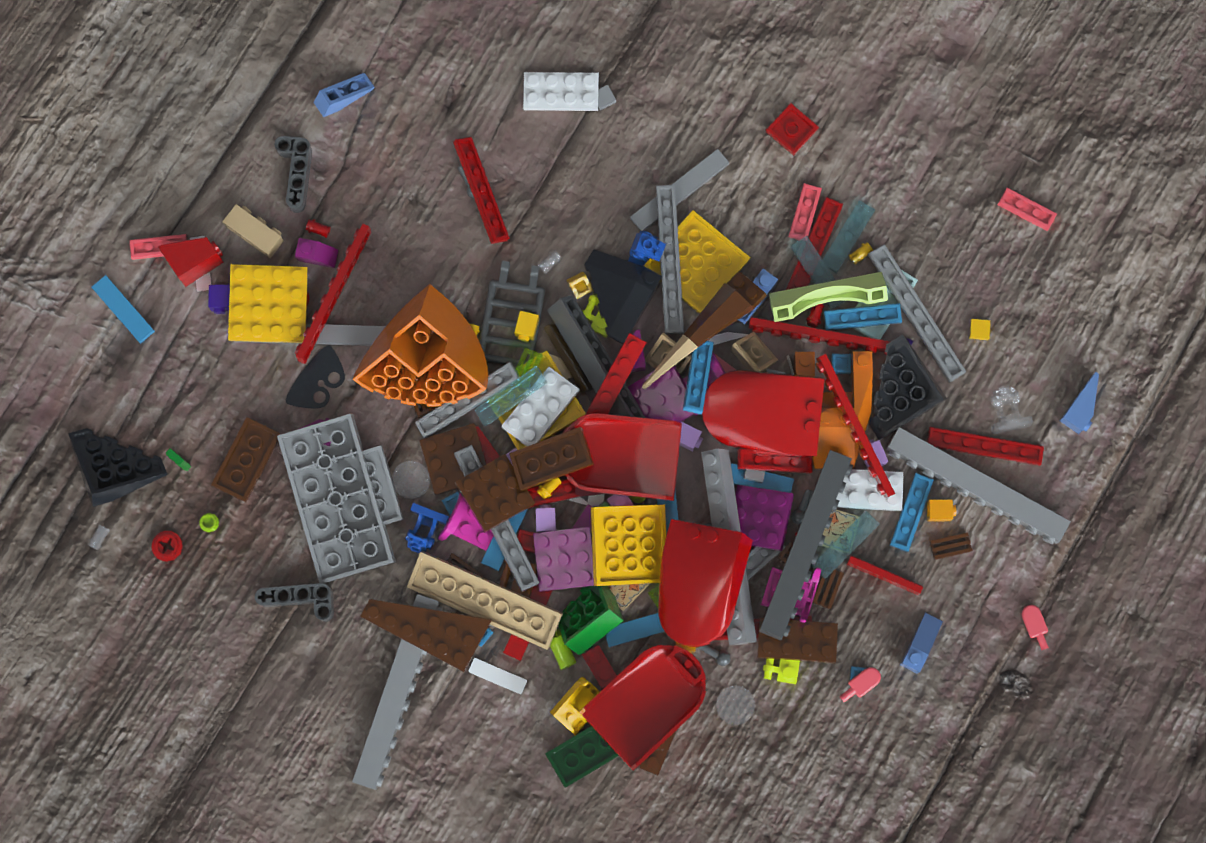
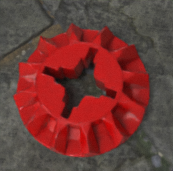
(165, 537)

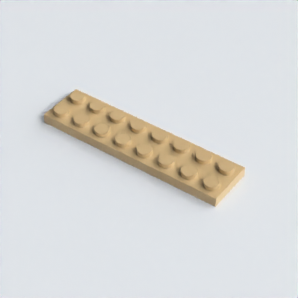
(484, 600)

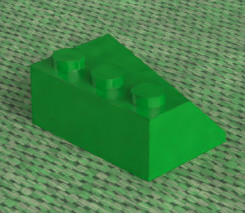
(589, 618)

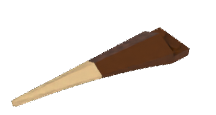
(727, 306)

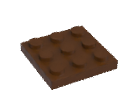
(440, 457)
(494, 493)

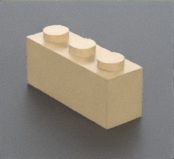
(253, 230)

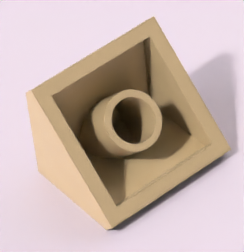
(661, 349)
(753, 353)

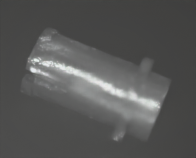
(550, 261)
(98, 537)

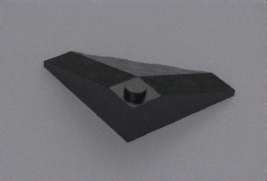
(622, 291)
(904, 391)
(110, 468)

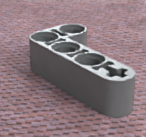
(296, 175)
(293, 599)

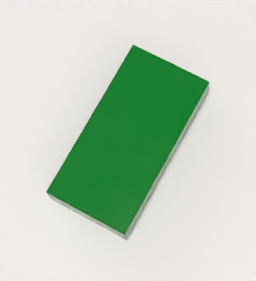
(178, 460)

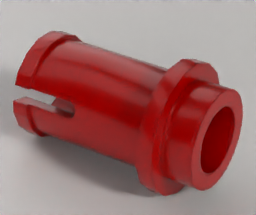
(317, 228)
(815, 315)

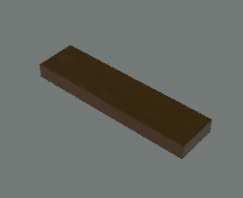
(568, 358)

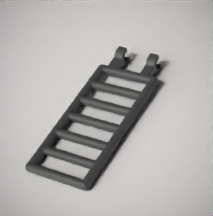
(491, 301)

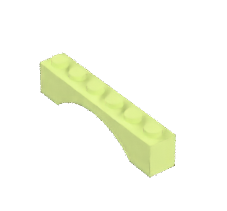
(864, 288)

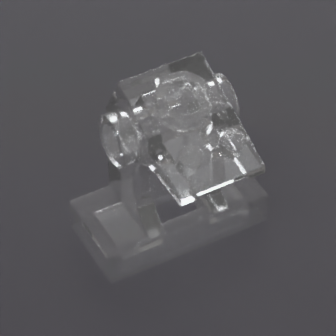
(1004, 396)

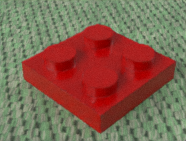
(792, 129)

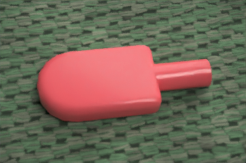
(1035, 624)
(862, 683)

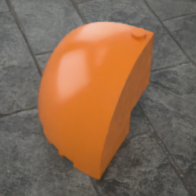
(429, 345)

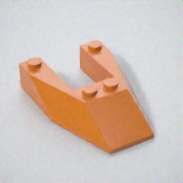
(833, 432)

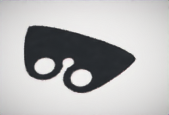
(306, 384)

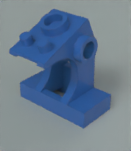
(646, 246)
(428, 518)

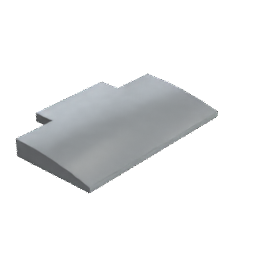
(341, 497)

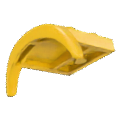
(571, 704)

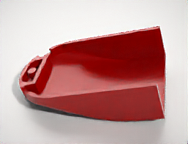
(765, 411)
(629, 456)
(700, 581)
(647, 702)

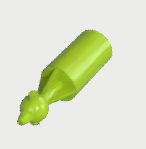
(561, 652)

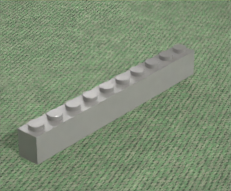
(978, 486)
(725, 516)
(391, 708)

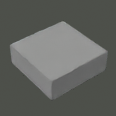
(605, 97)

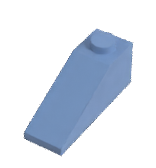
(342, 94)
(1082, 408)
(921, 643)

